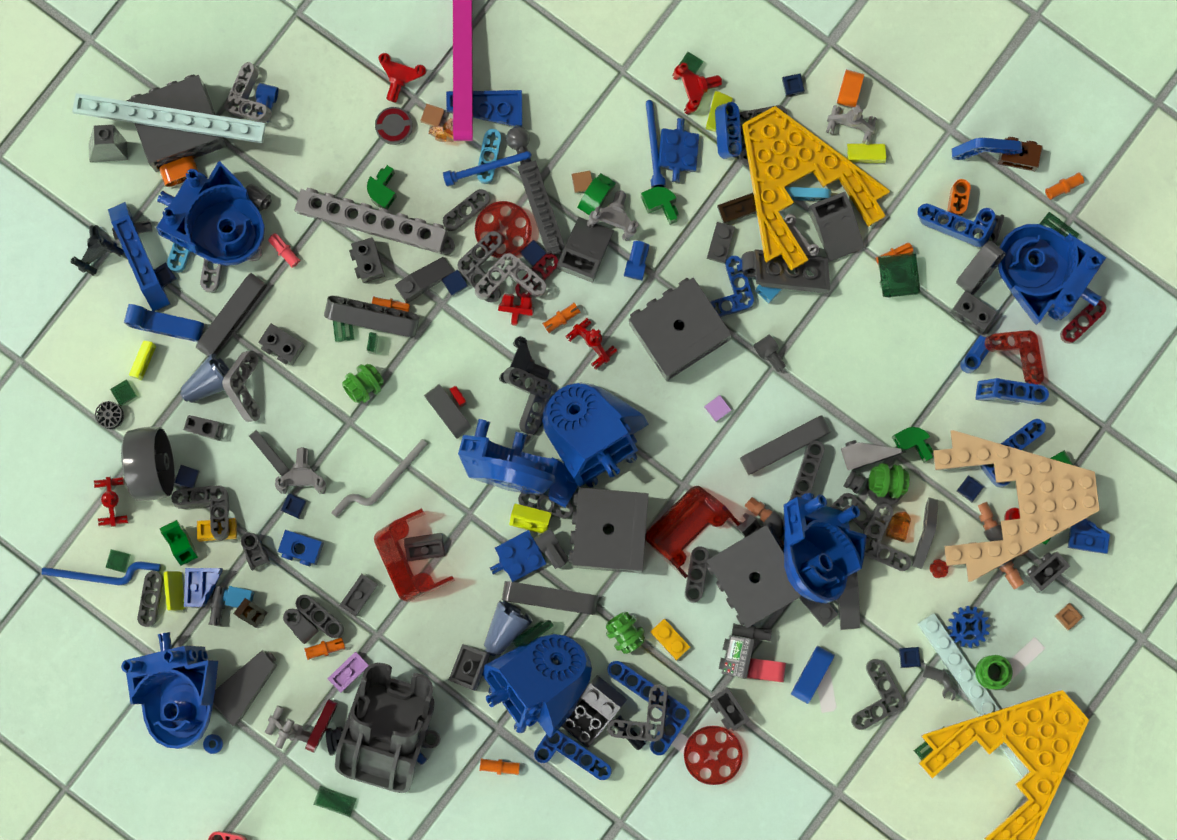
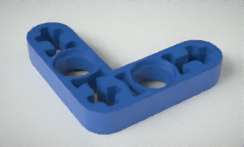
(981, 145)
(735, 298)

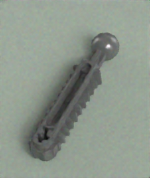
(518, 139)

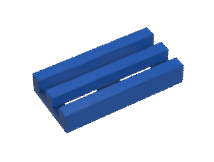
(996, 381)

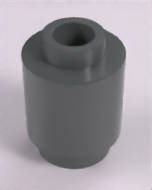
(258, 197)

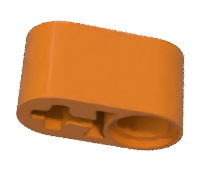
(850, 88)
(175, 172)
(955, 196)

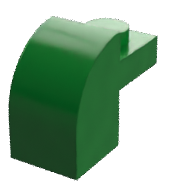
(377, 190)
(596, 193)
(660, 198)
(915, 438)
(179, 542)

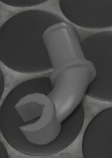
(941, 676)

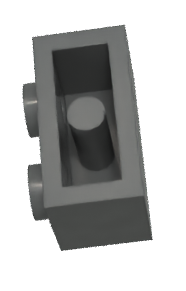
(367, 260)
(973, 312)
(282, 344)
(1046, 572)
(729, 708)

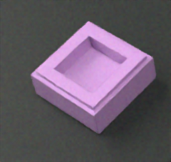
(717, 408)

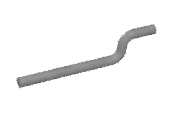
(386, 484)

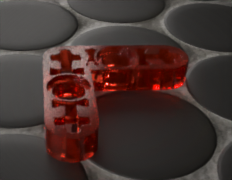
(1024, 347)

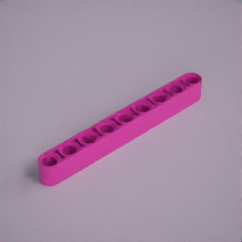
(462, 71)

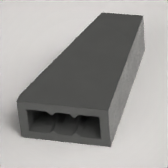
(107, 144)
(242, 688)

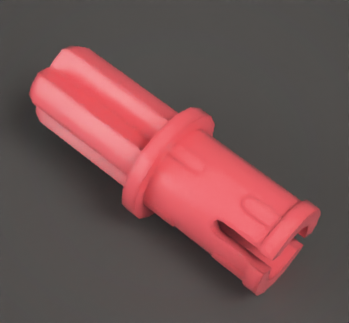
(284, 250)

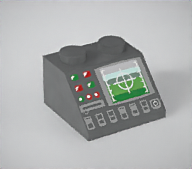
(736, 656)

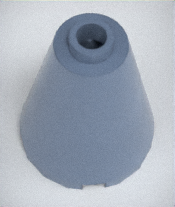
(205, 380)
(505, 627)

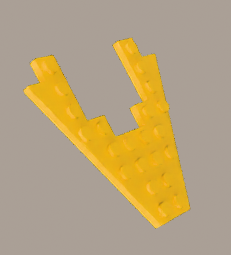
(781, 154)
(1041, 736)

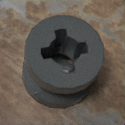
(854, 481)

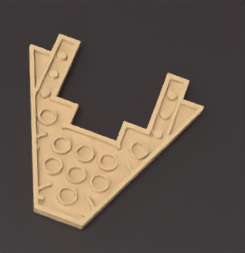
(1048, 494)

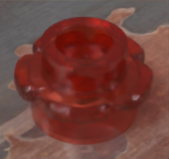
(939, 563)

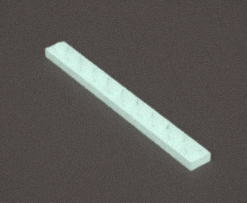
(169, 118)
(964, 676)

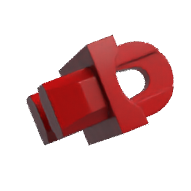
(524, 308)

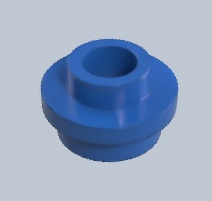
(219, 744)

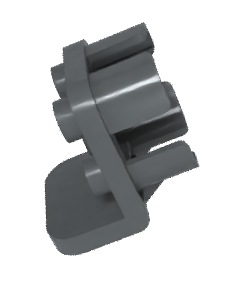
(385, 729)

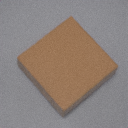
(432, 115)
(581, 181)
(1068, 616)

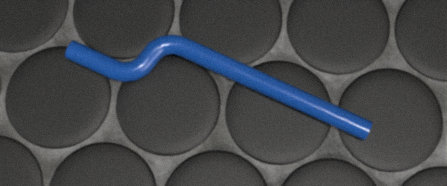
(100, 578)

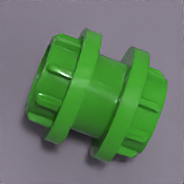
(362, 383)
(886, 480)
(625, 632)
(1004, 666)

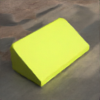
(718, 99)
(866, 153)
(142, 360)
(529, 518)
(174, 590)

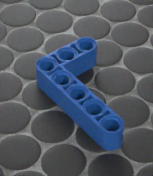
(638, 690)

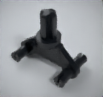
(96, 248)
(524, 361)

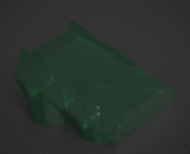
(899, 275)

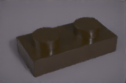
(737, 208)
(250, 613)

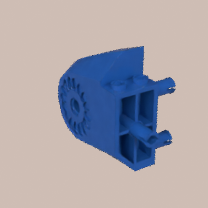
(206, 211)
(1060, 272)
(591, 430)
(505, 466)
(820, 547)
(539, 681)
(174, 691)

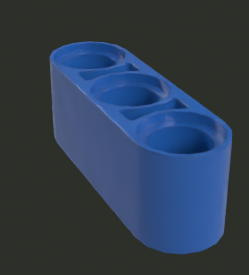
(733, 137)
(1028, 389)
(812, 674)

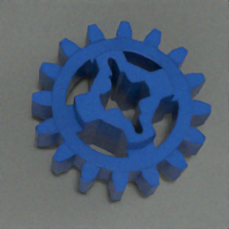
(975, 632)

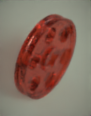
(507, 221)
(714, 765)

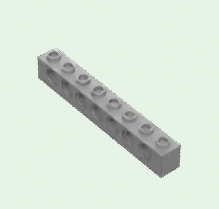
(309, 196)

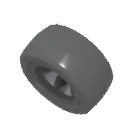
(148, 463)

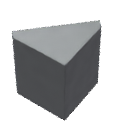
(469, 667)

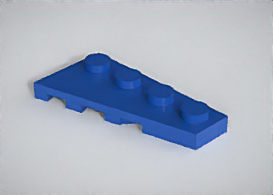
(494, 106)

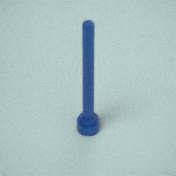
(451, 177)
(657, 179)

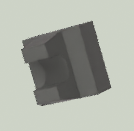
(749, 525)

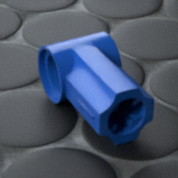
(266, 95)
(636, 264)
(976, 354)

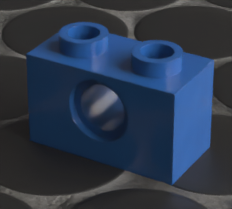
(291, 540)

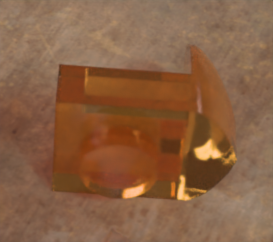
(443, 133)
(898, 526)

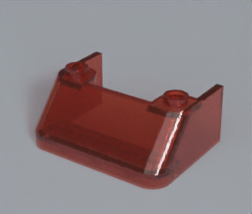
(684, 523)
(405, 583)

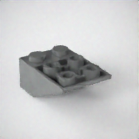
(836, 226)
(585, 250)
(594, 711)

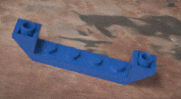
(137, 257)

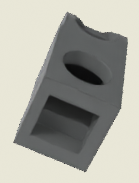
(204, 427)

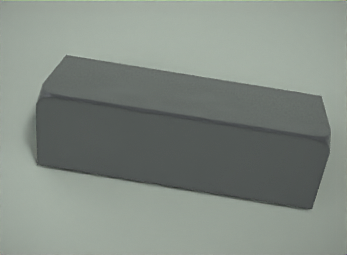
(424, 547)

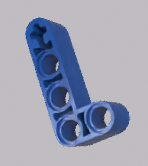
(956, 221)
(164, 324)
(1011, 442)
(576, 757)

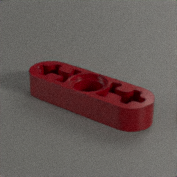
(549, 269)
(1076, 334)
(321, 725)

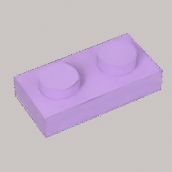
(348, 672)

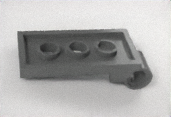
(775, 272)

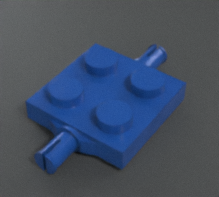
(678, 150)
(519, 556)

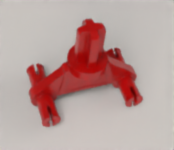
(399, 75)
(694, 85)
(592, 339)
(110, 500)

